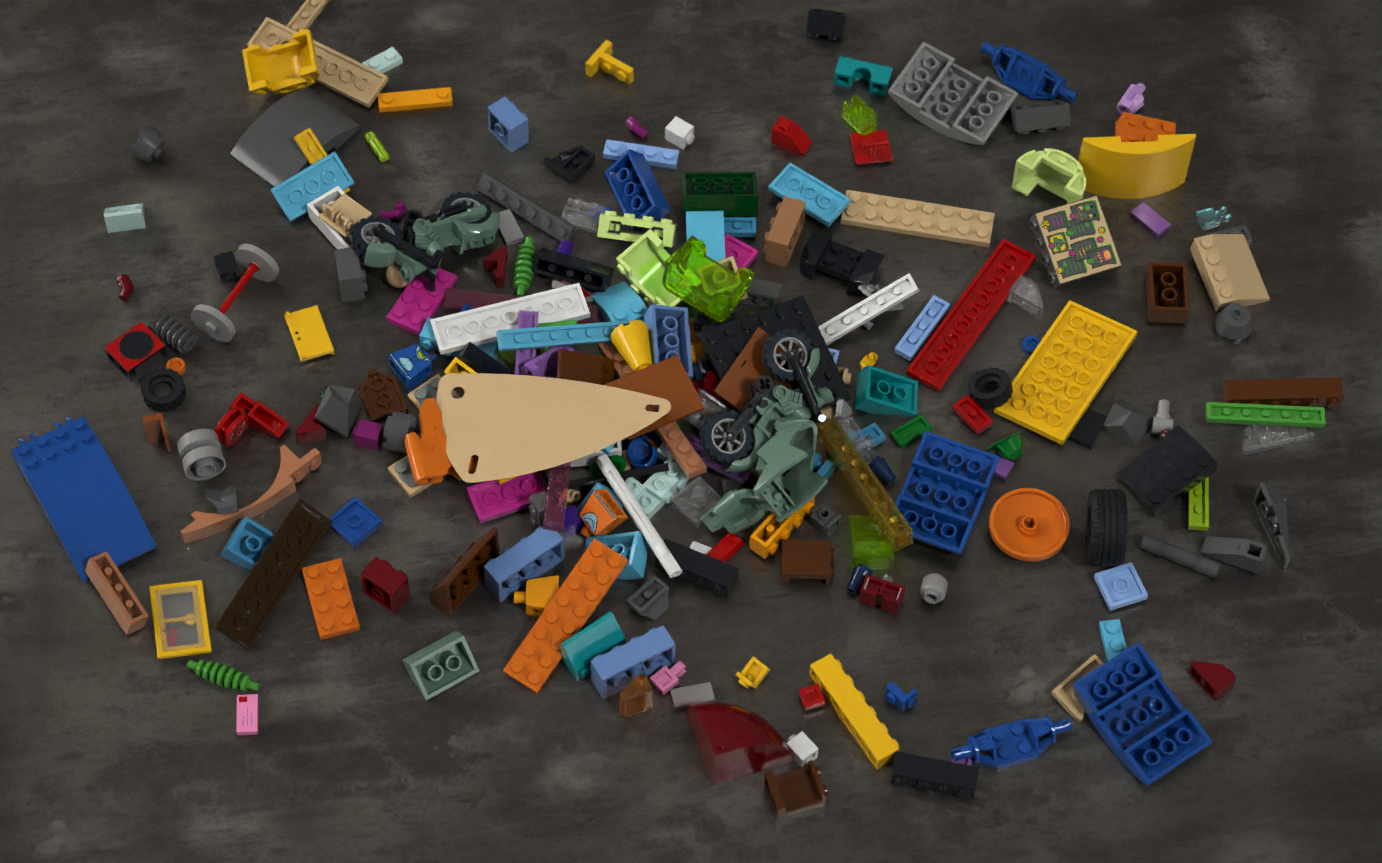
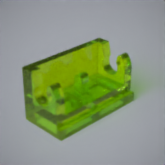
(860, 116)

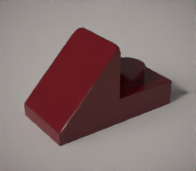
(497, 263)
(709, 385)
(310, 429)

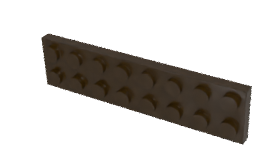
(273, 574)

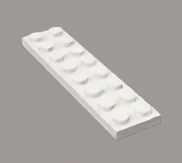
(482, 323)

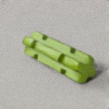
(376, 146)

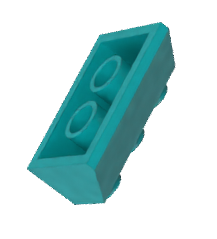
(588, 643)

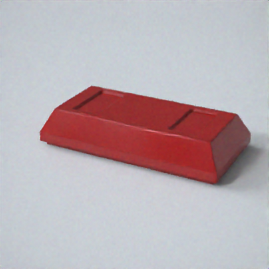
(726, 547)

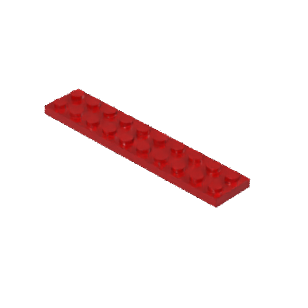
(970, 315)

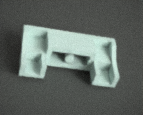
(660, 485)

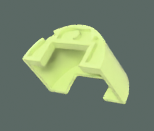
(1051, 170)
(644, 268)

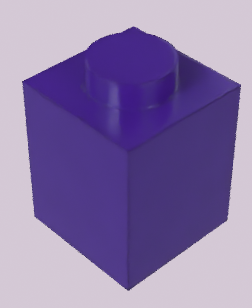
(573, 522)

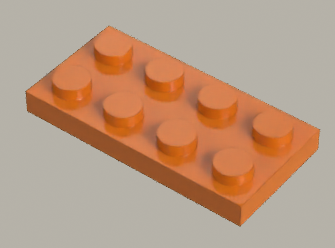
(330, 599)

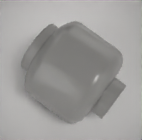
(933, 588)

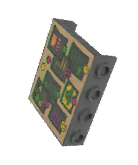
(1075, 241)

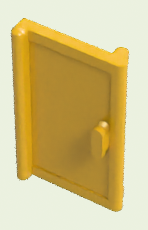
(312, 335)

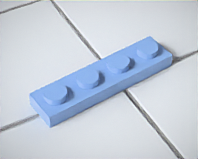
(654, 155)
(922, 328)

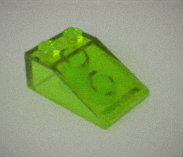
(869, 544)

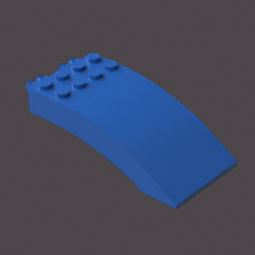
(82, 495)

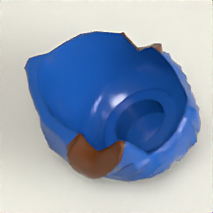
(641, 452)

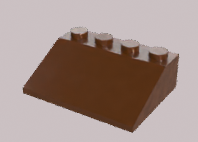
(465, 574)

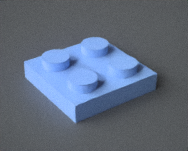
(1120, 586)

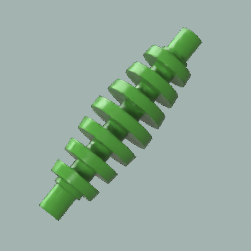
(524, 266)
(223, 675)

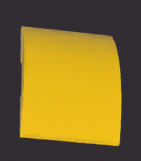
(1135, 168)

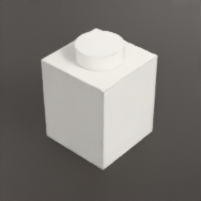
(679, 133)
(802, 749)

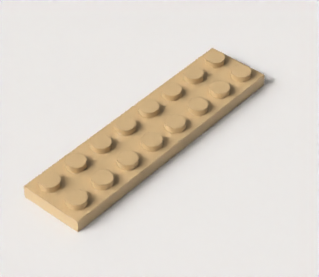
(335, 69)
(918, 218)

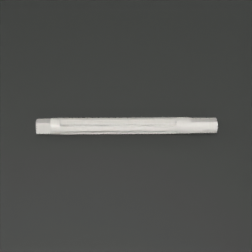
(639, 516)

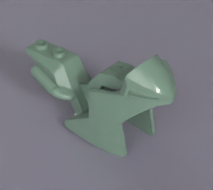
(789, 448)

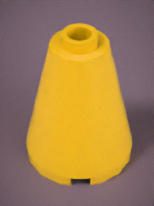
(633, 344)

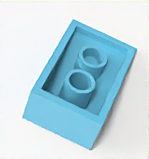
(619, 303)
(629, 545)

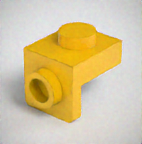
(753, 673)

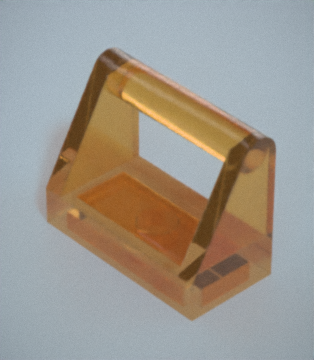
(640, 694)

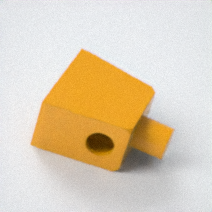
(537, 594)

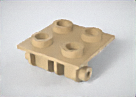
(343, 214)

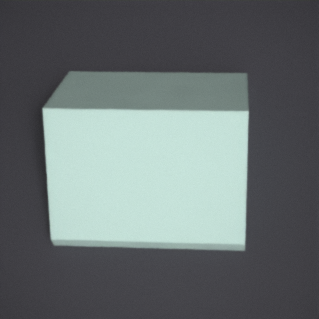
(124, 218)

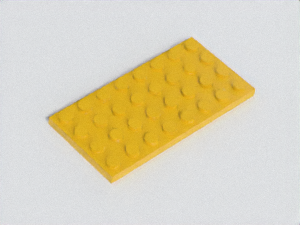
(1066, 372)

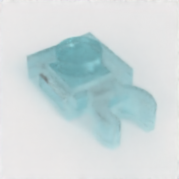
(1210, 218)

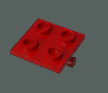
(871, 147)

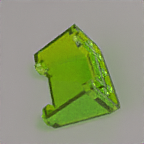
(704, 281)

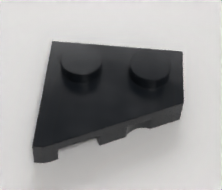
(571, 163)

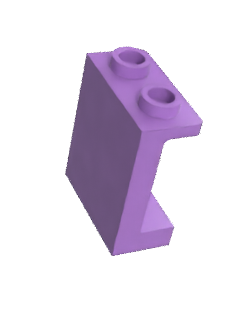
(546, 363)

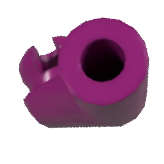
(396, 213)

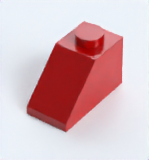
(790, 136)

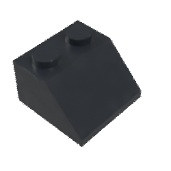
(826, 23)

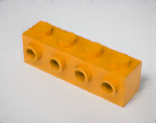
(771, 532)

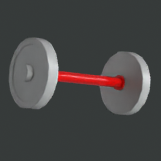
(255, 264)

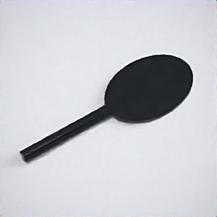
(624, 474)

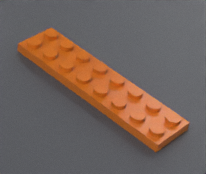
(565, 615)

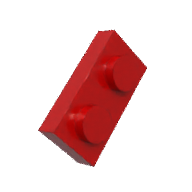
(972, 414)

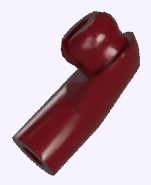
(127, 286)

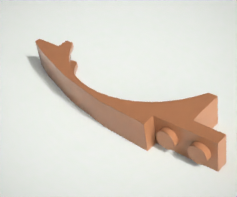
(290, 471)

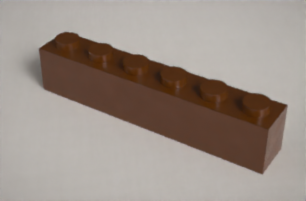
(1286, 392)

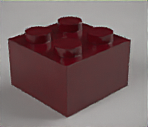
(385, 585)

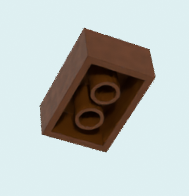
(1167, 292)

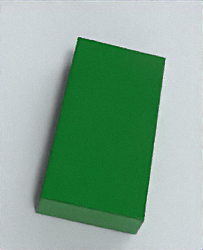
(910, 431)

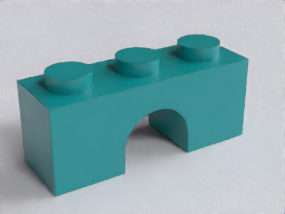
(850, 70)

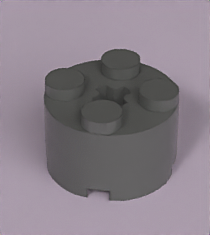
(396, 428)

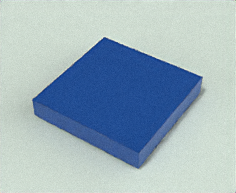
(355, 522)

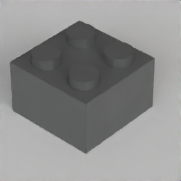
(350, 274)

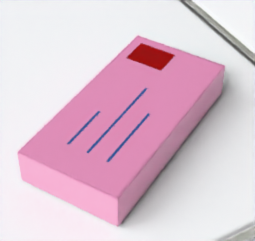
(247, 714)

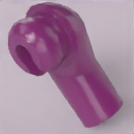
(632, 124)

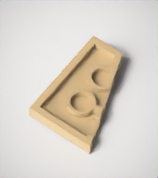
(1066, 694)

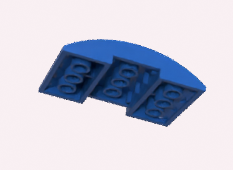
(946, 491)
(1140, 715)

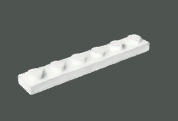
(868, 308)

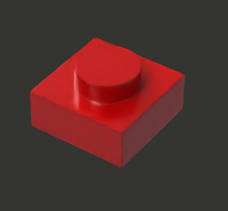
(811, 697)

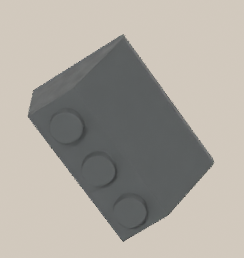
(1039, 116)

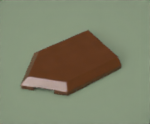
(381, 396)

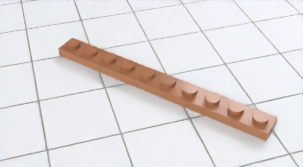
(670, 433)

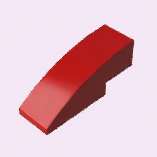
(260, 416)

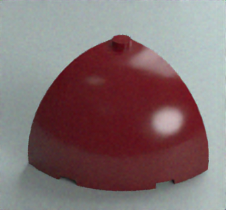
(735, 740)

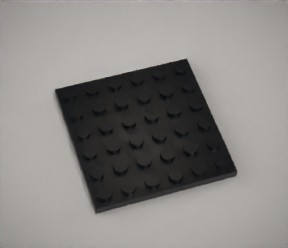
(727, 341)

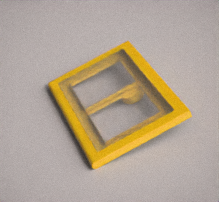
(180, 619)

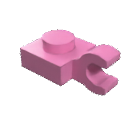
(667, 678)

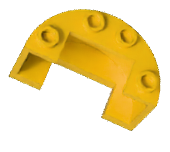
(283, 66)

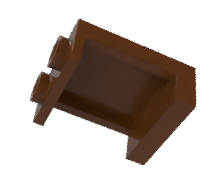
(806, 560)
(796, 790)

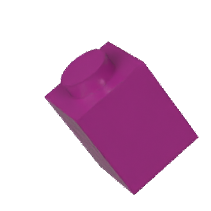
(368, 434)

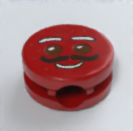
(231, 426)

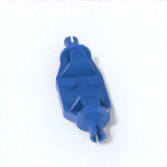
(1028, 73)
(1012, 742)

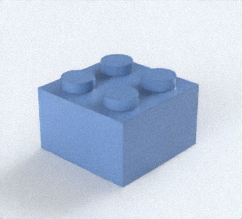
(508, 124)

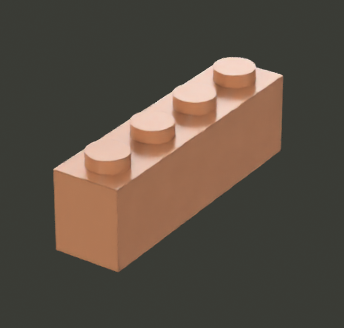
(116, 593)

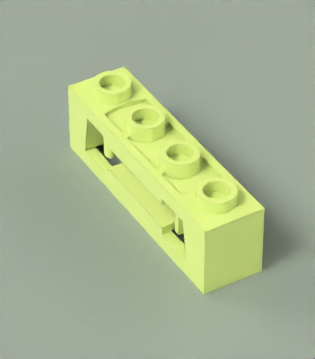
(606, 225)

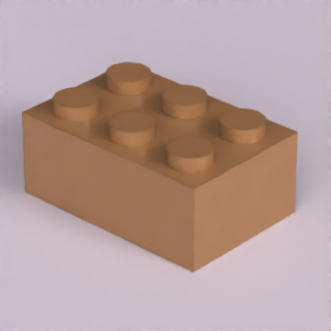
(784, 231)

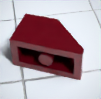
(1212, 677)

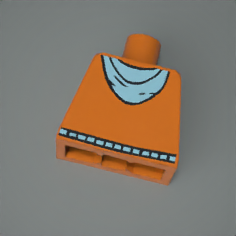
(601, 514)

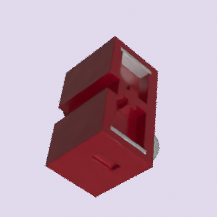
(882, 593)

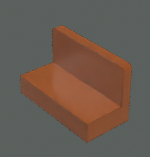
(156, 429)

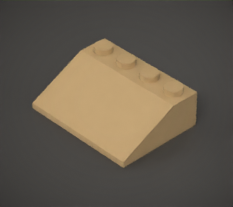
(1228, 270)

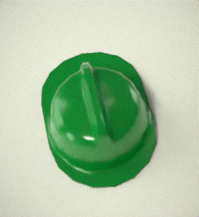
(1008, 447)

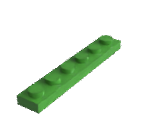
(1265, 415)

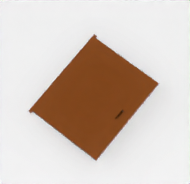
(667, 381)
(735, 382)

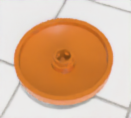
(1029, 524)

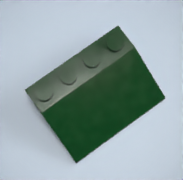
(720, 191)

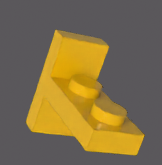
(603, 60)

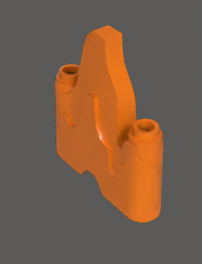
(428, 452)

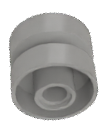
(201, 454)

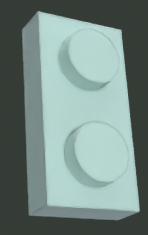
(384, 61)

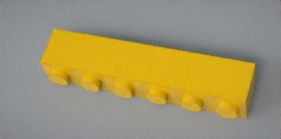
(854, 711)

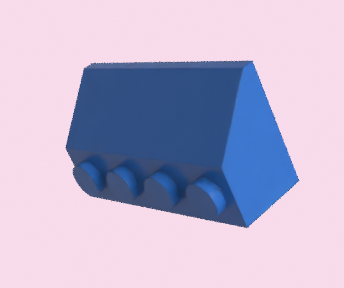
(636, 187)

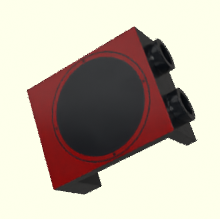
(134, 349)

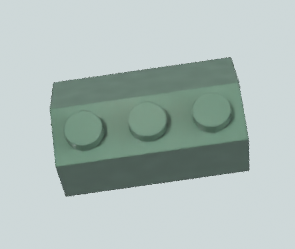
(441, 665)

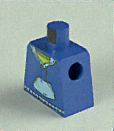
(412, 364)

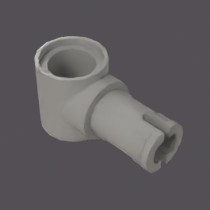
(1162, 420)

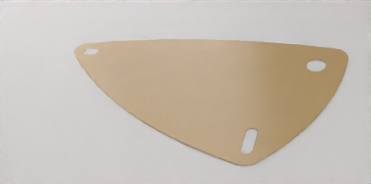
(534, 421)

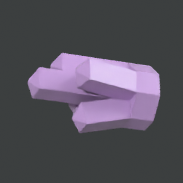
(1132, 99)

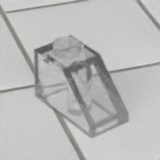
(1026, 296)

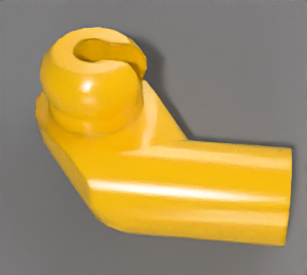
(869, 359)

